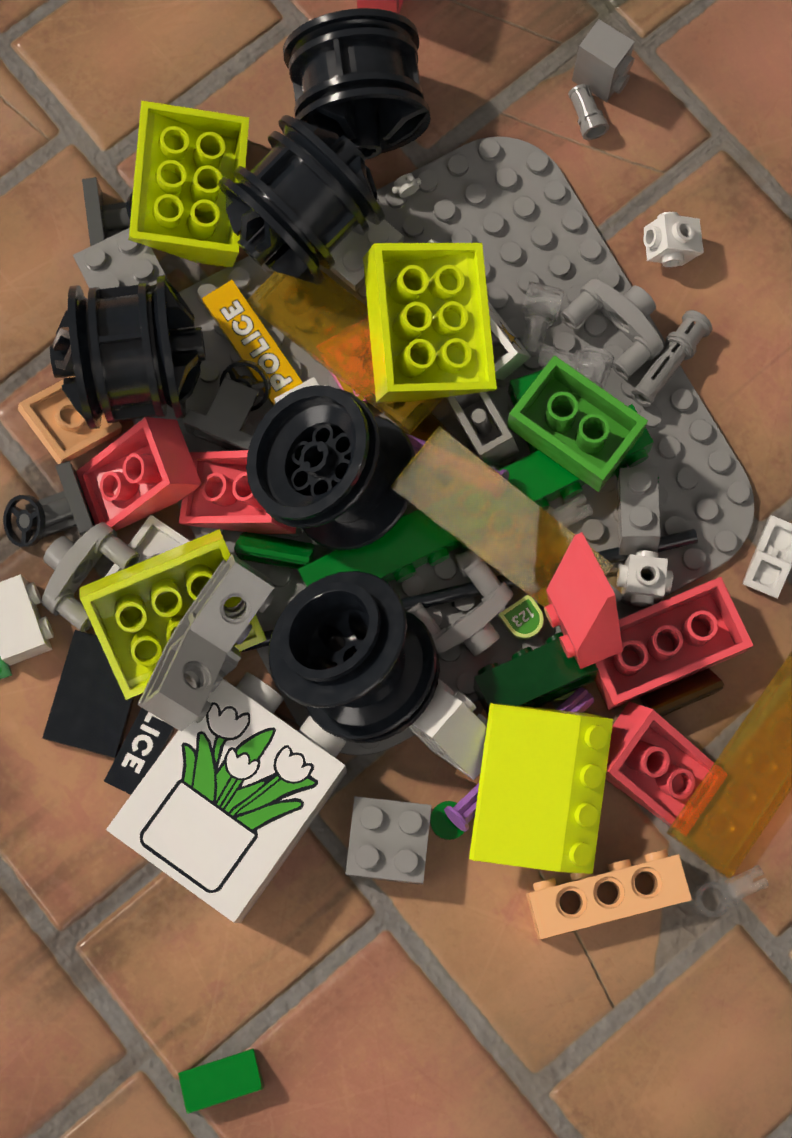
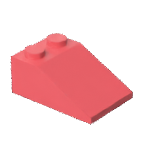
(139, 474)
(225, 497)
(583, 606)
(654, 762)

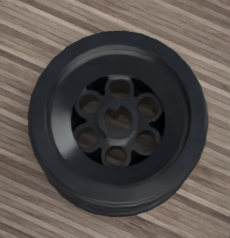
(329, 467)
(348, 682)

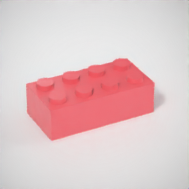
(672, 643)

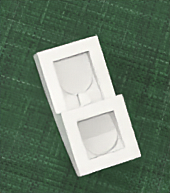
(771, 558)

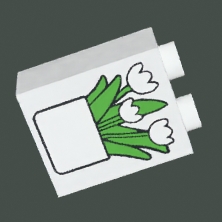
(231, 797)

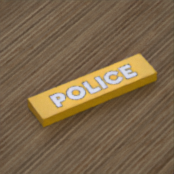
(250, 338)

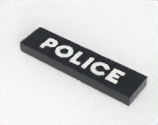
(139, 751)

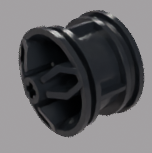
(359, 78)
(301, 200)
(127, 352)

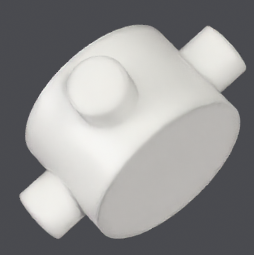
(406, 185)

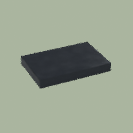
(88, 702)

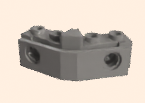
(203, 644)

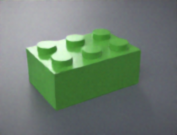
(576, 423)

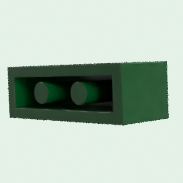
(532, 677)

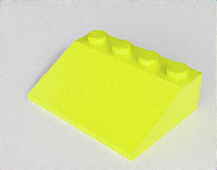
(177, 179)
(428, 320)
(145, 602)
(541, 788)

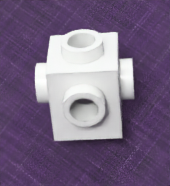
(673, 239)
(635, 588)

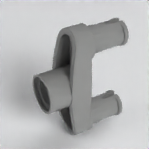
(627, 313)
(73, 564)
(475, 626)

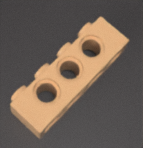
(668, 889)

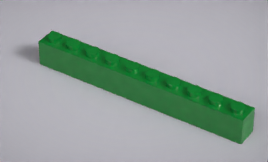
(421, 540)

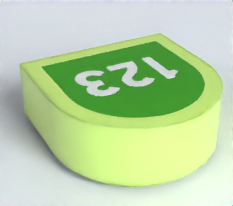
(523, 618)

